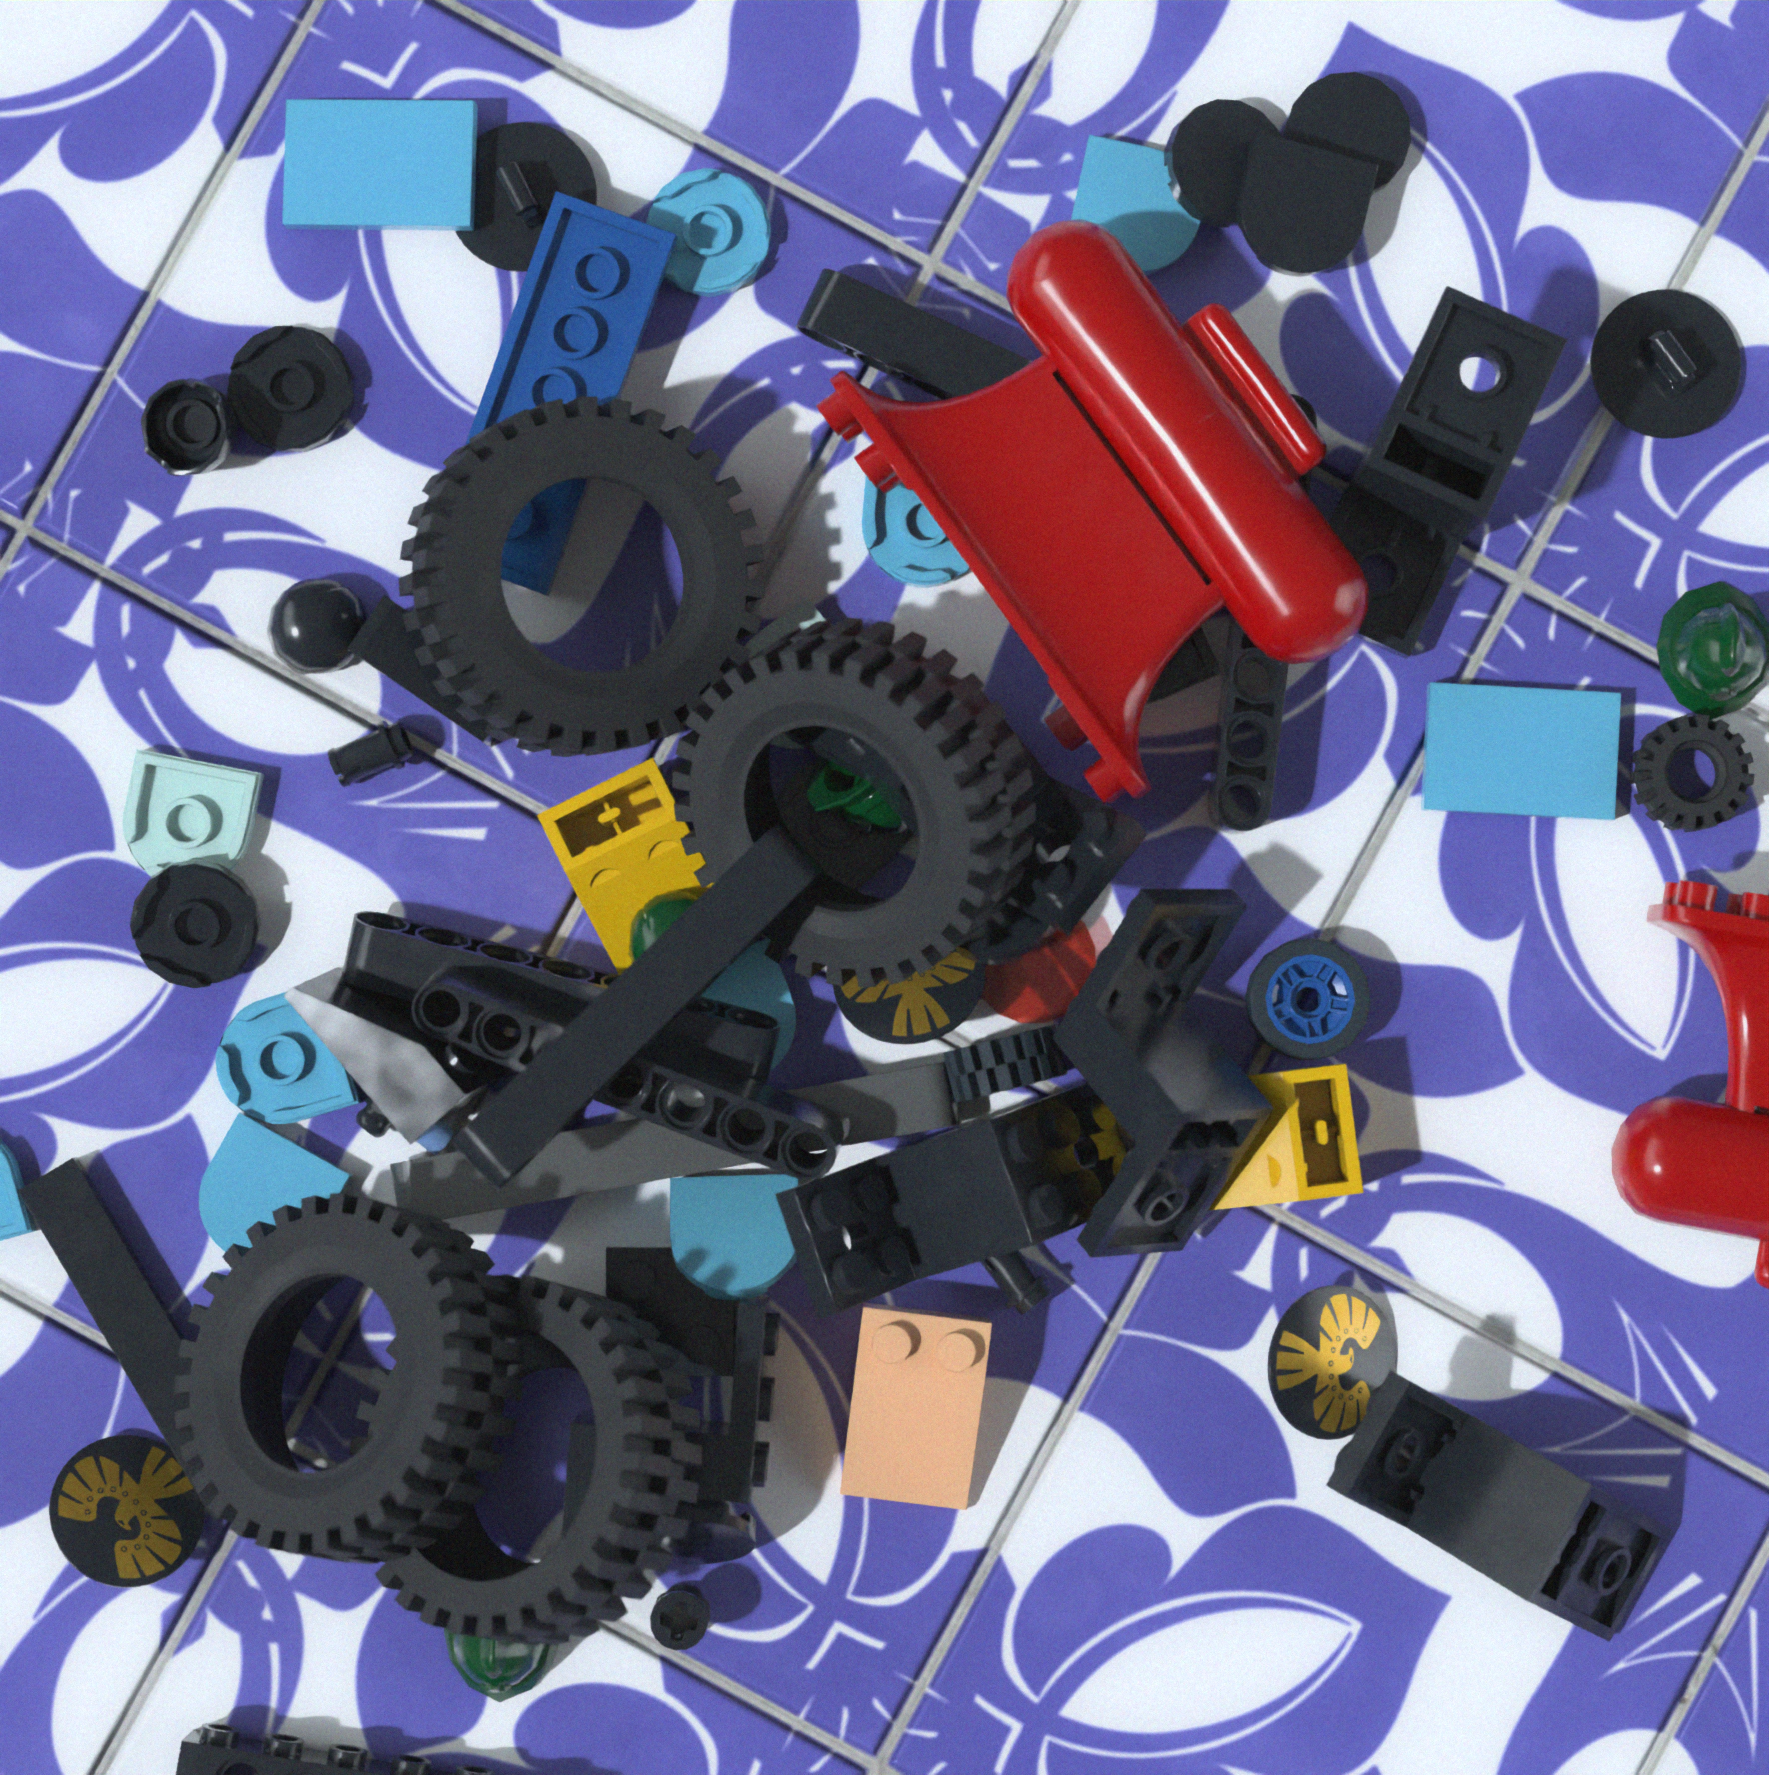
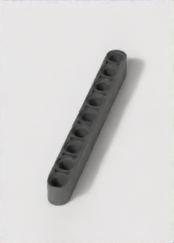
(645, 1152)

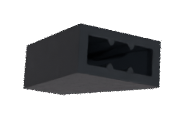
(390, 650)

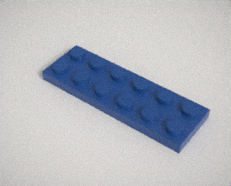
(568, 340)

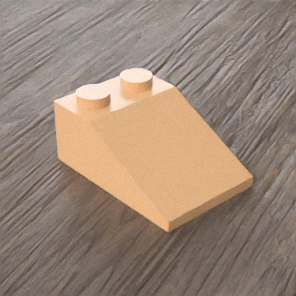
(915, 1405)

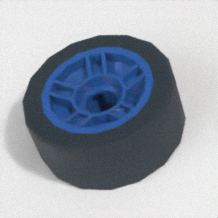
(1341, 999)

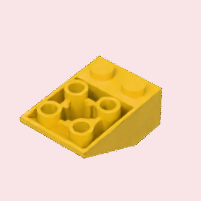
(622, 851)
(1304, 1144)

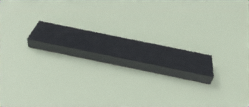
(115, 1294)

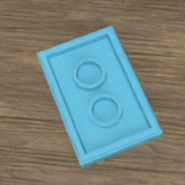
(380, 164)
(1521, 751)

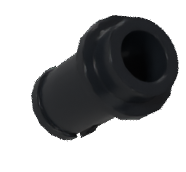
(371, 753)
(1017, 1280)

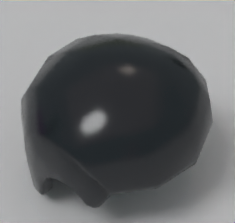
(188, 427)
(315, 625)

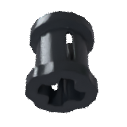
(663, 1625)

